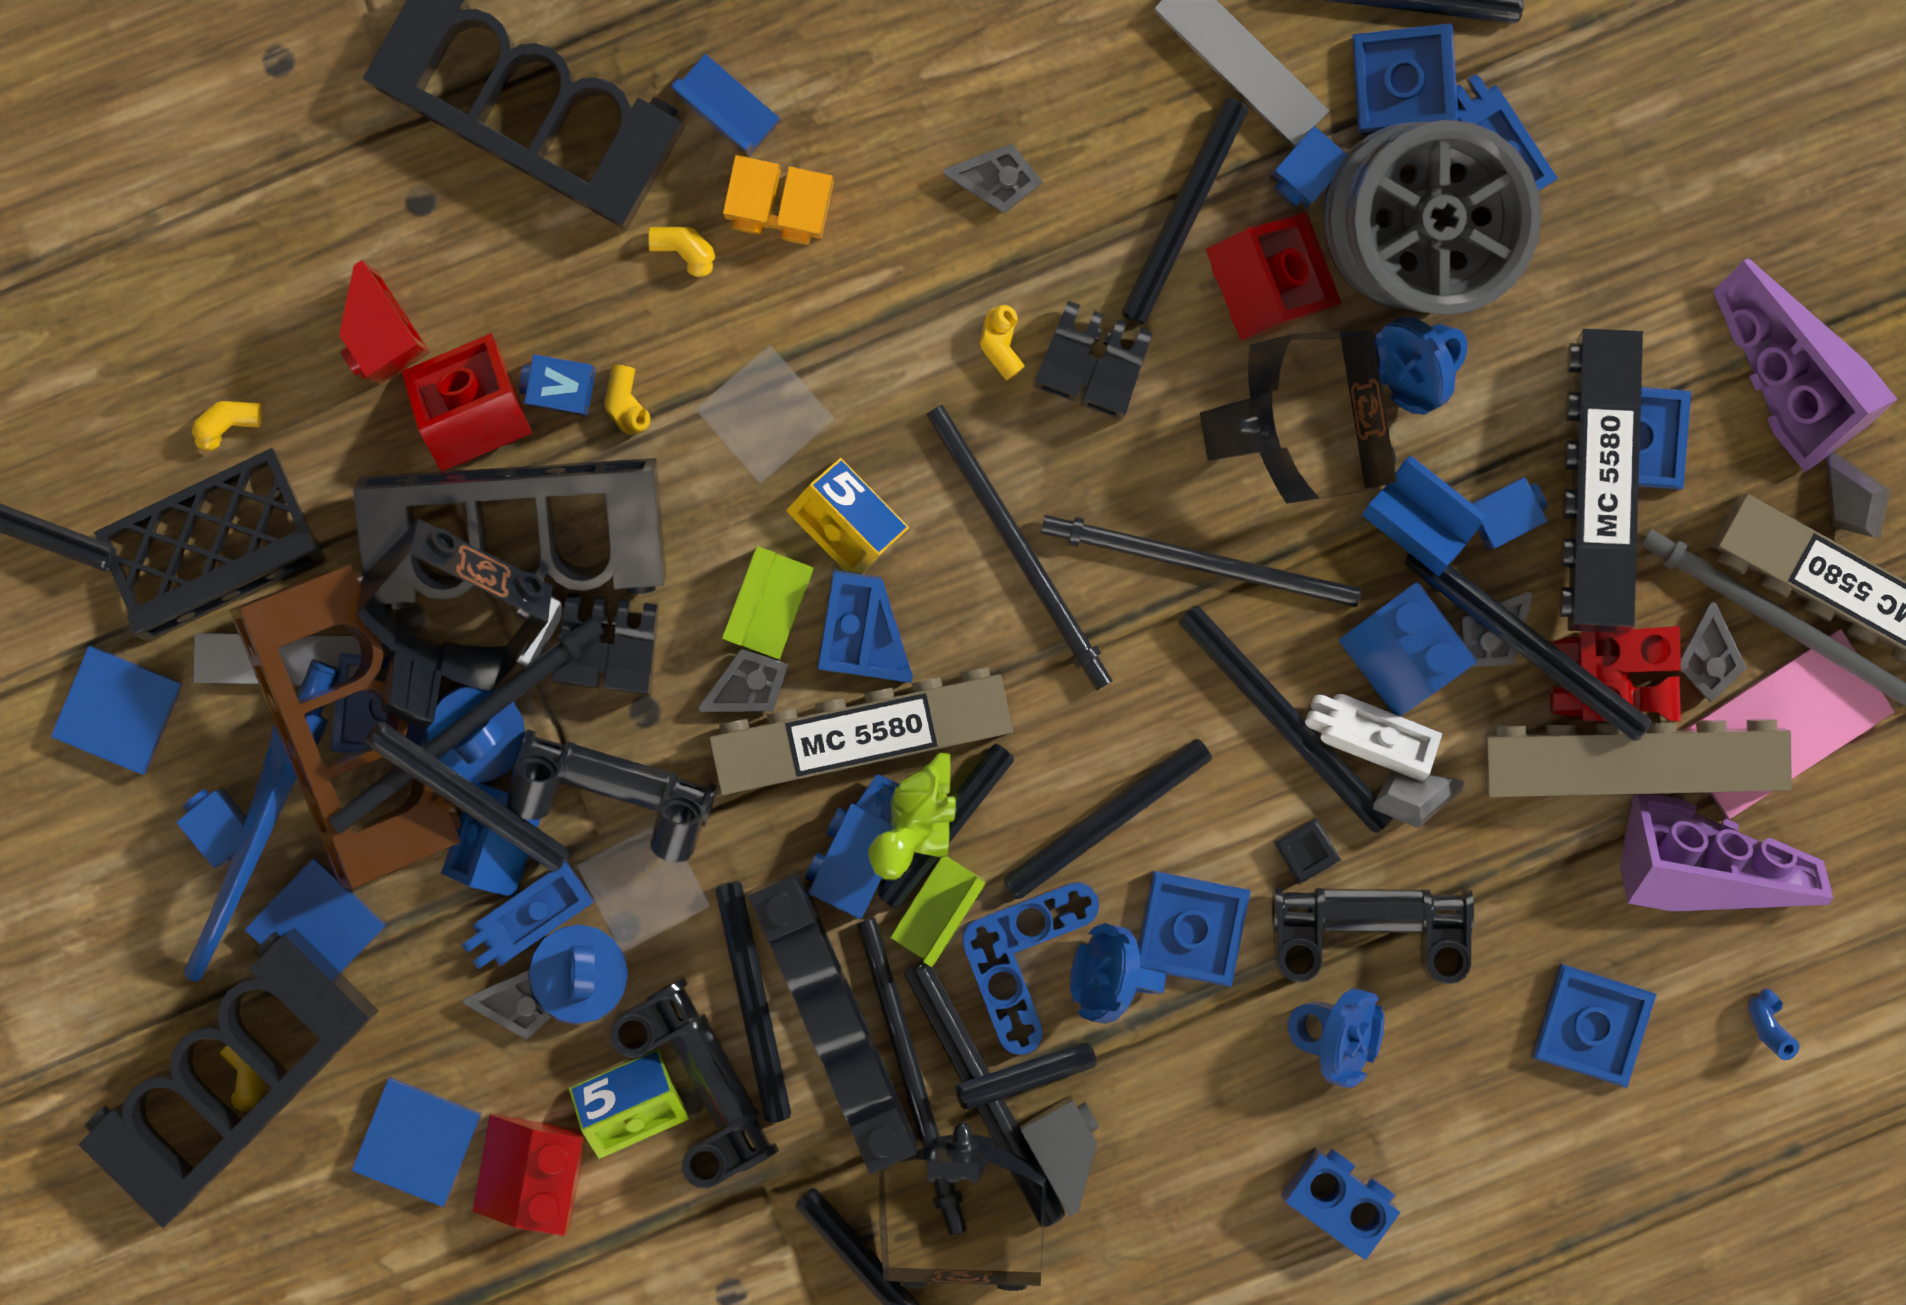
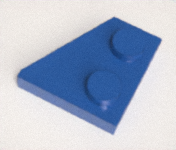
(861, 630)

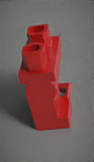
(1611, 660)

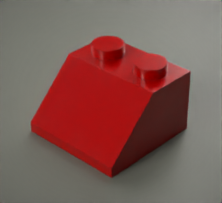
(1273, 275)
(376, 329)
(465, 402)
(529, 1174)

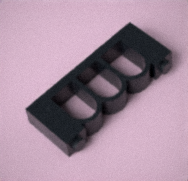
(630, 164)
(633, 515)
(834, 1021)
(145, 1162)

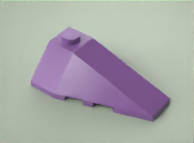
(1808, 375)
(1693, 863)

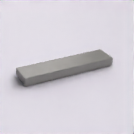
(1245, 65)
(225, 660)

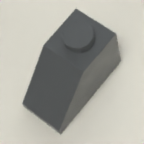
(1064, 1147)

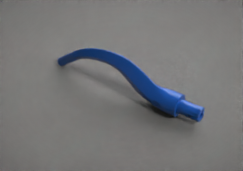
(269, 798)

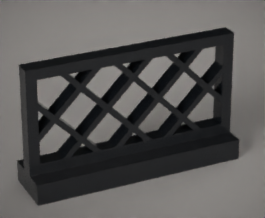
(227, 583)

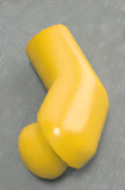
(688, 244)
(621, 404)
(249, 1085)

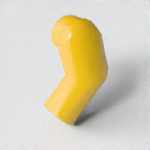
(996, 340)
(220, 417)

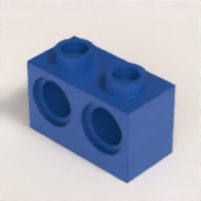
(1334, 1211)

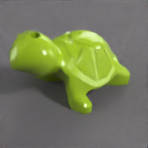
(918, 820)

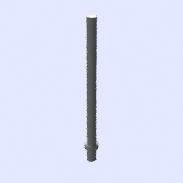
(1678, 556)

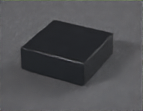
(1307, 850)

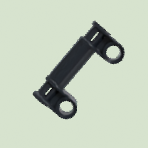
(547, 765)
(1373, 912)
(710, 1074)

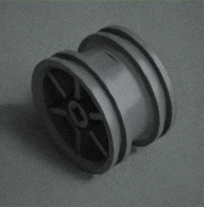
(1492, 253)

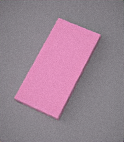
(1814, 701)

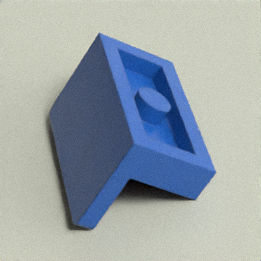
(726, 105)
(1425, 516)
(483, 857)

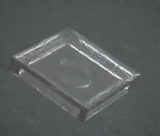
(765, 414)
(640, 890)

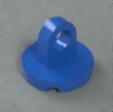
(1419, 363)
(490, 748)
(577, 974)
(1109, 974)
(1348, 1038)

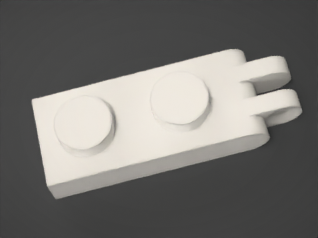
(1374, 734)

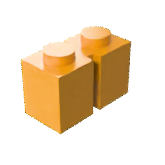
(754, 192)

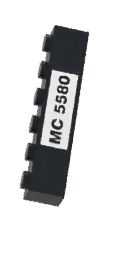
(1604, 481)

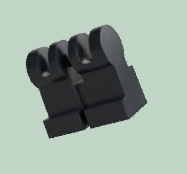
(1107, 380)
(626, 663)

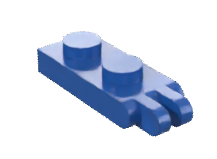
(1494, 113)
(529, 916)

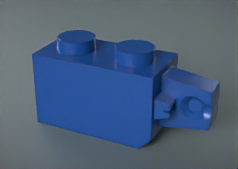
(845, 873)

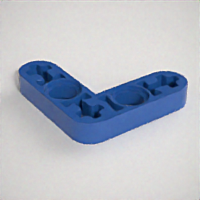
(1013, 941)

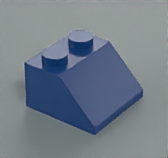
(1407, 650)

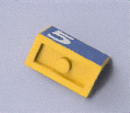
(847, 518)

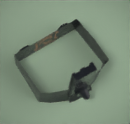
(1250, 427)
(417, 664)
(962, 1158)

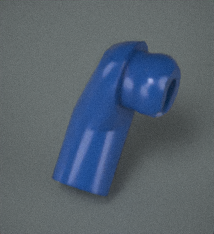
(1768, 1029)

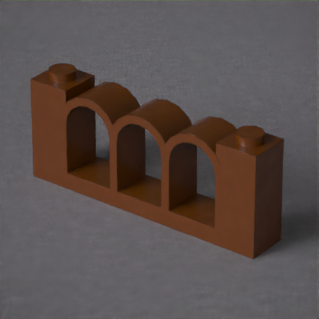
(382, 844)

